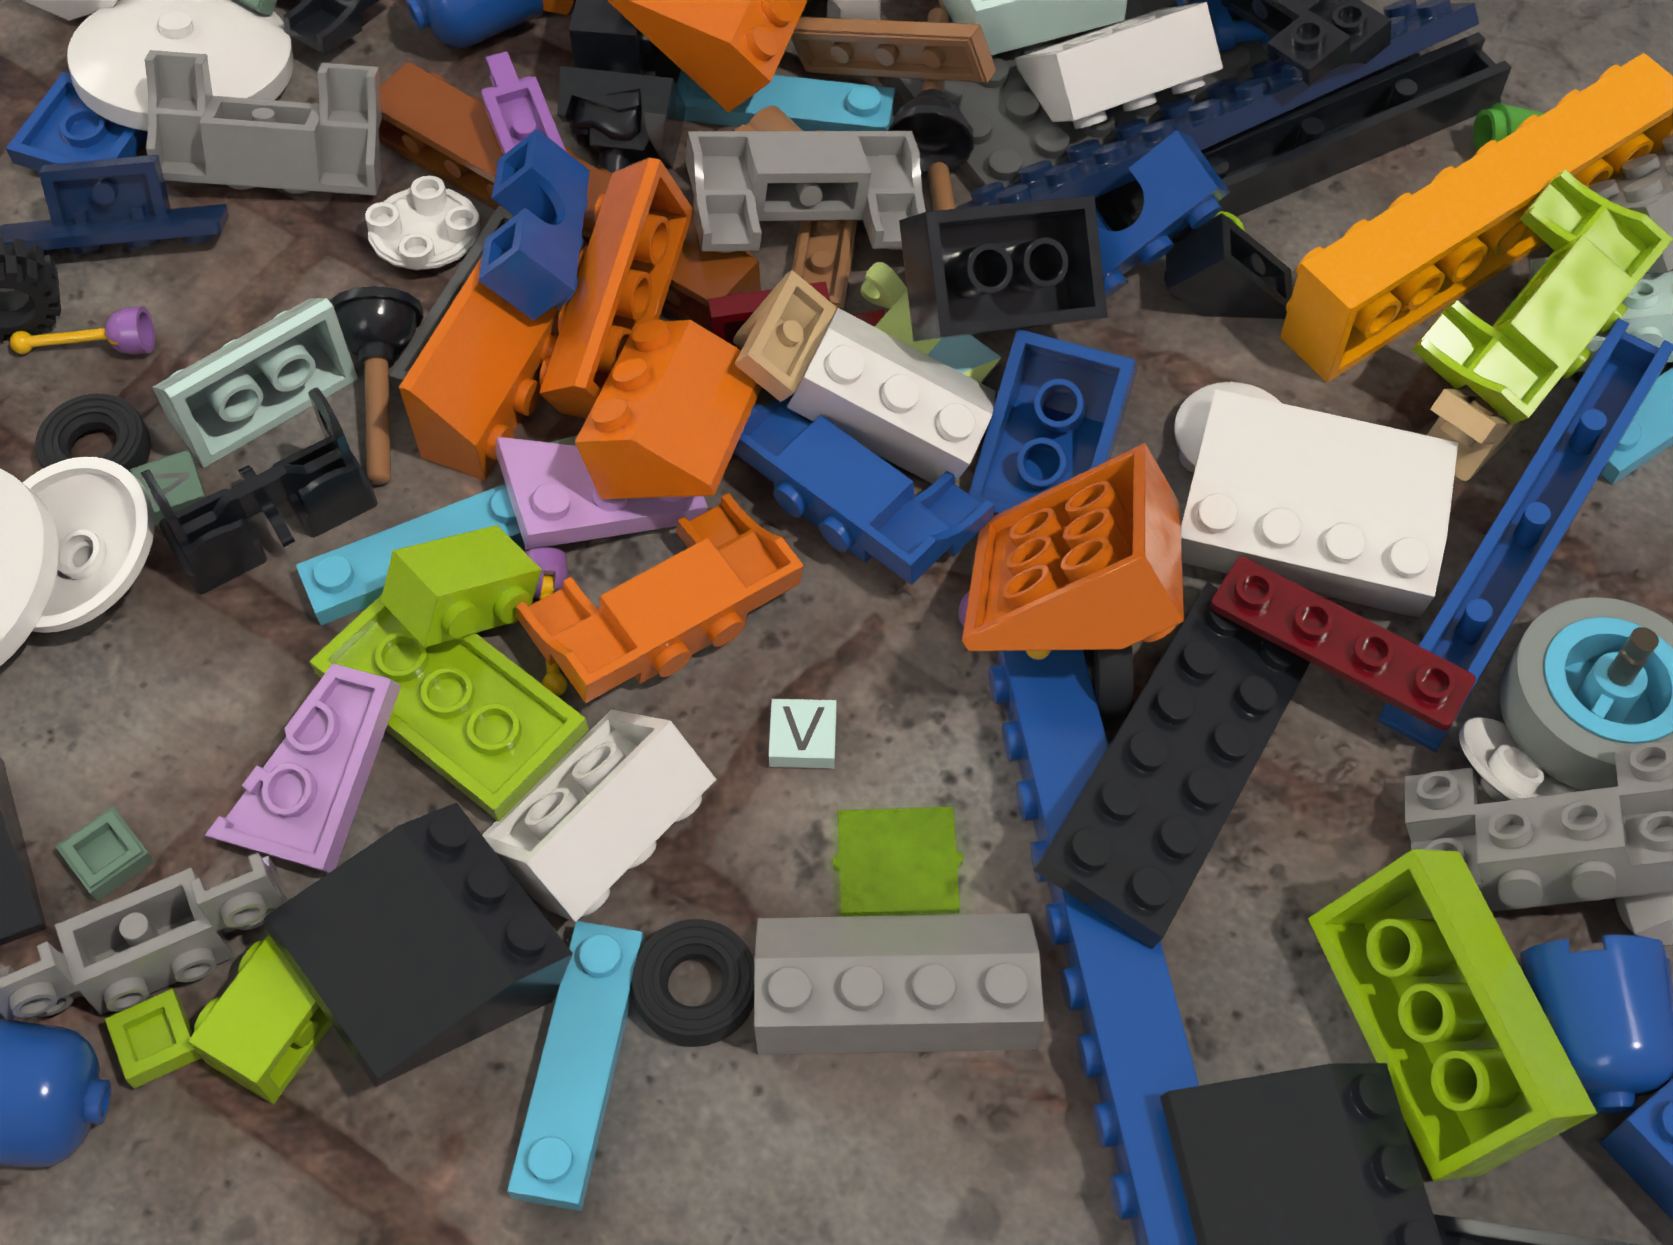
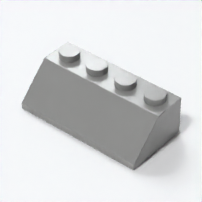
(897, 984)

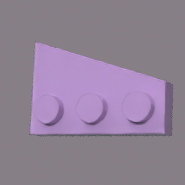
(561, 505)

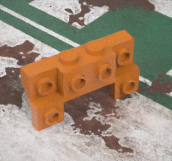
(668, 610)

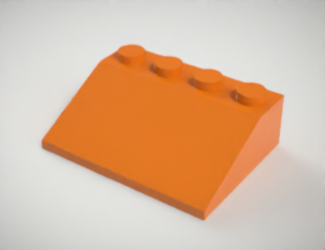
(719, 44)
(1081, 564)

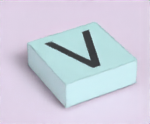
(802, 733)

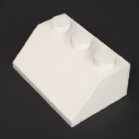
(1123, 64)
(894, 399)
(599, 811)

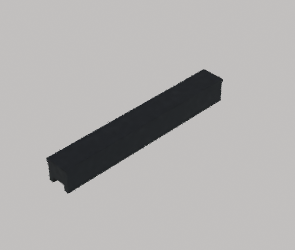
(1342, 129)

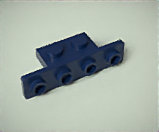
(110, 205)

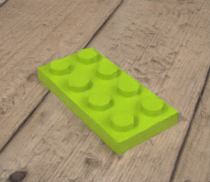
(461, 707)

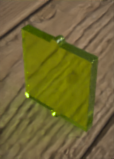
(898, 862)

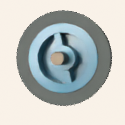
(1588, 683)

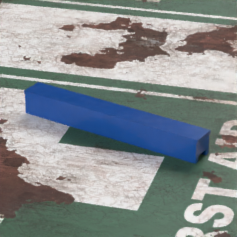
(1538, 514)

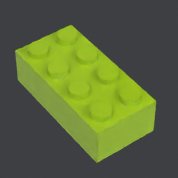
(1450, 1015)

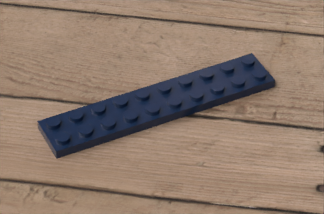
(1224, 113)

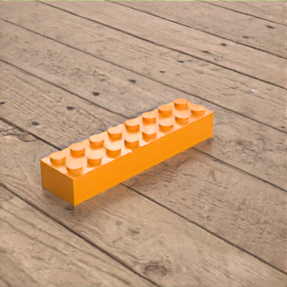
(1467, 220)

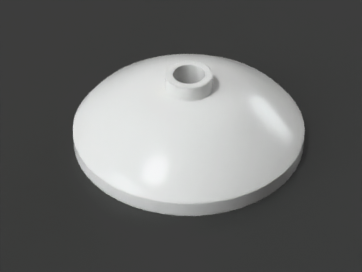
(102, 535)

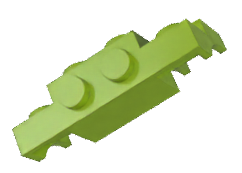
(1570, 299)

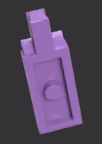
(515, 105)

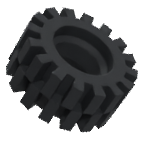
(35, 288)

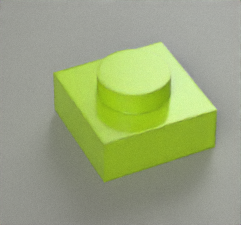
(152, 1038)

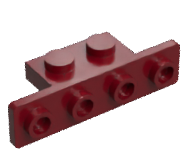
(1343, 643)

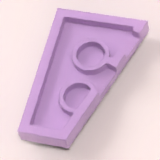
(315, 779)

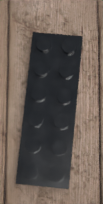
(1172, 772)

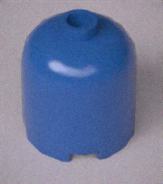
(471, 21)
(1609, 1014)
(47, 1093)

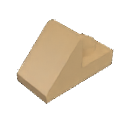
(783, 335)
(1473, 425)

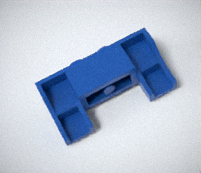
(856, 494)

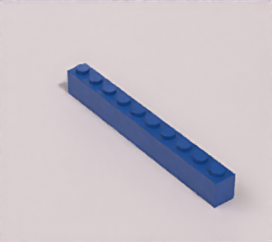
(1114, 980)

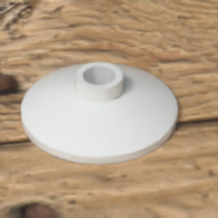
(1502, 765)

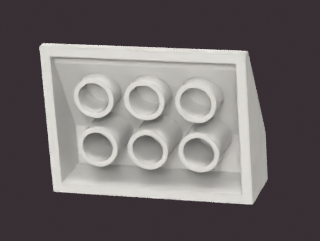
(1321, 502)

